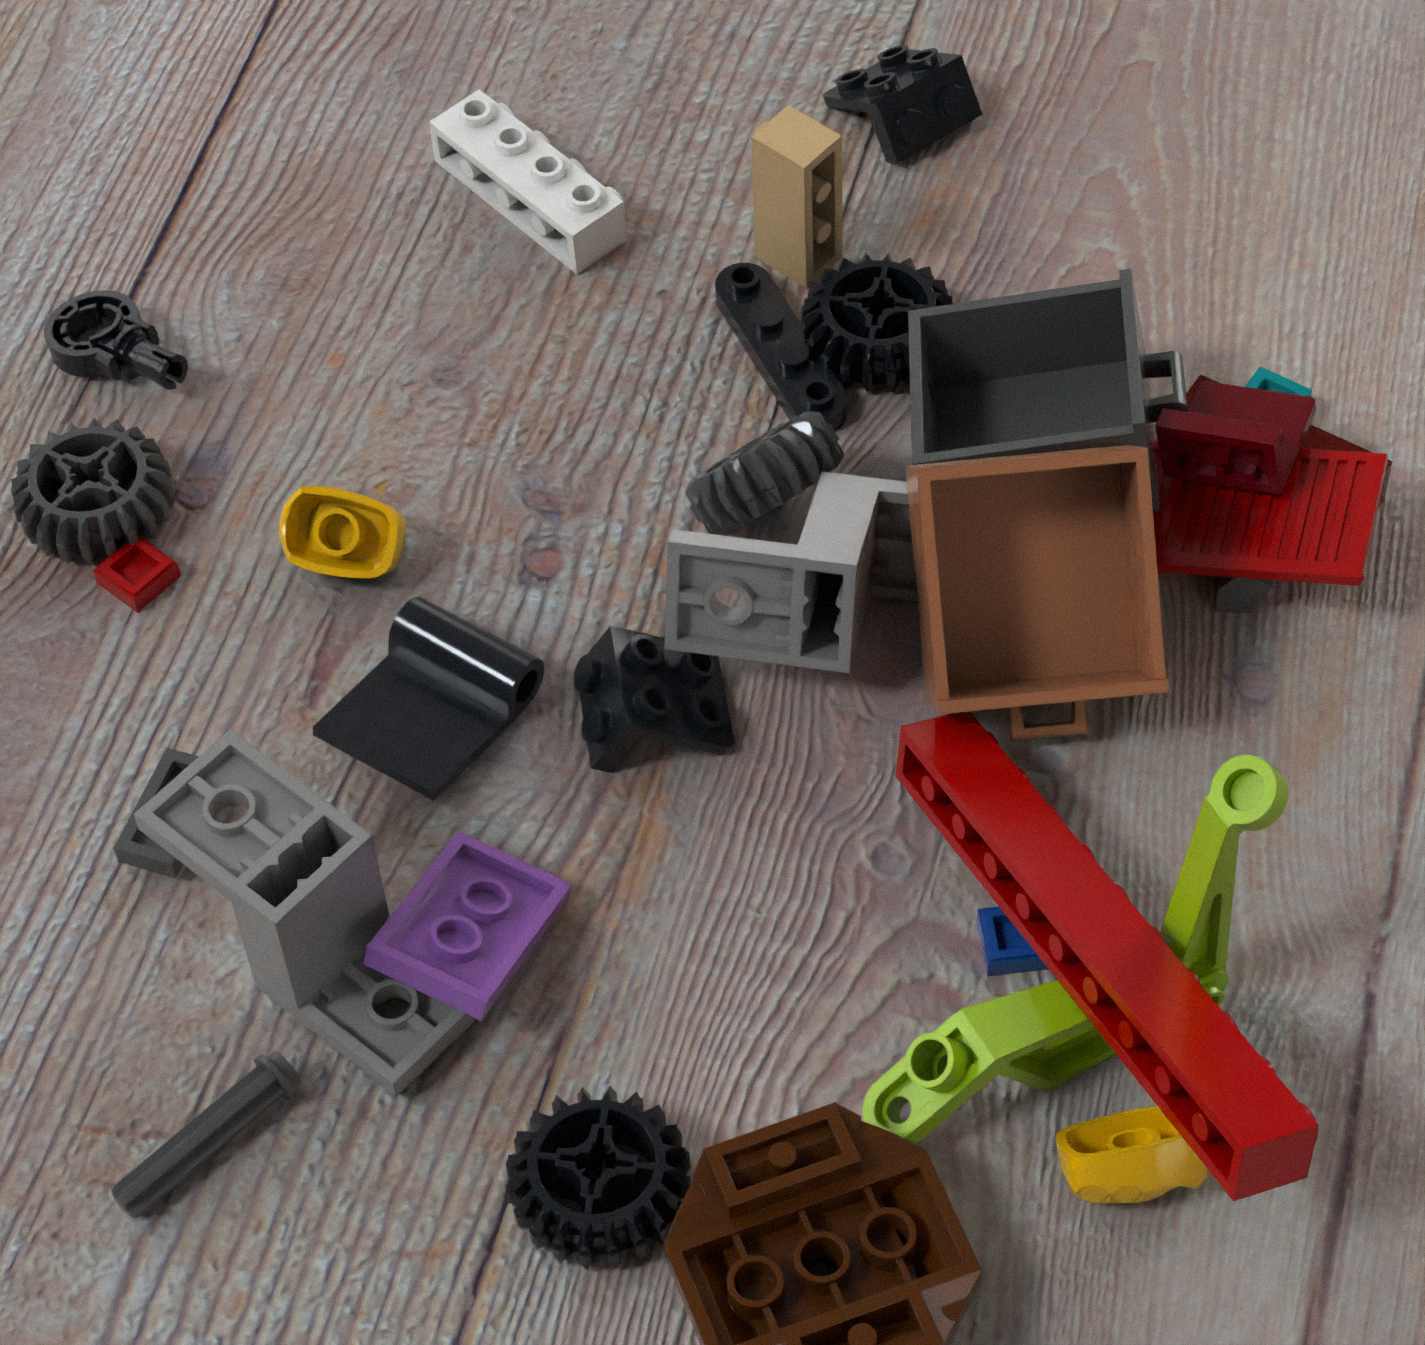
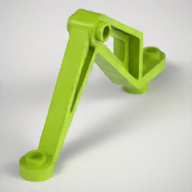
(1041, 1031)

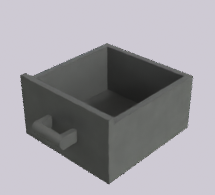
(1037, 375)

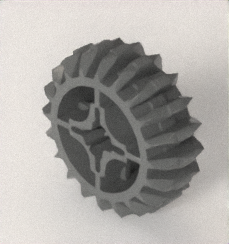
(764, 473)
(93, 505)

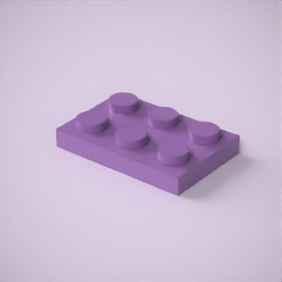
(468, 925)

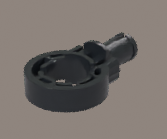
(125, 346)

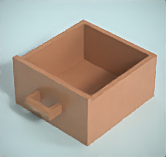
(1037, 582)

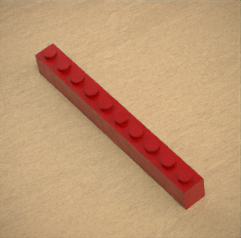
(1108, 958)

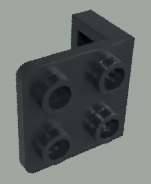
(909, 98)
(641, 691)

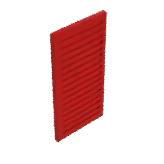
(1306, 534)

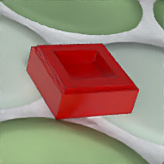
(137, 573)

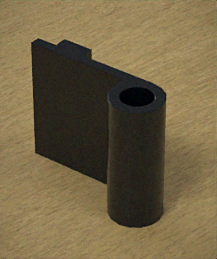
(432, 699)

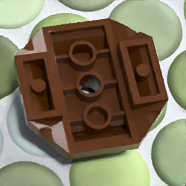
(814, 1195)

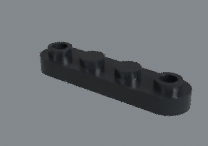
(775, 344)

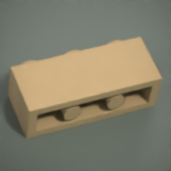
(797, 195)

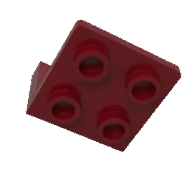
(1235, 436)

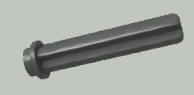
(206, 1134)

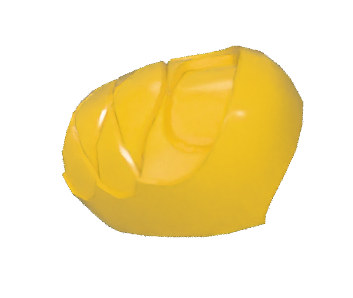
(341, 533)
(1127, 1157)

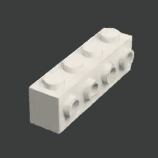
(529, 181)

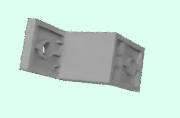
(801, 598)
(303, 904)

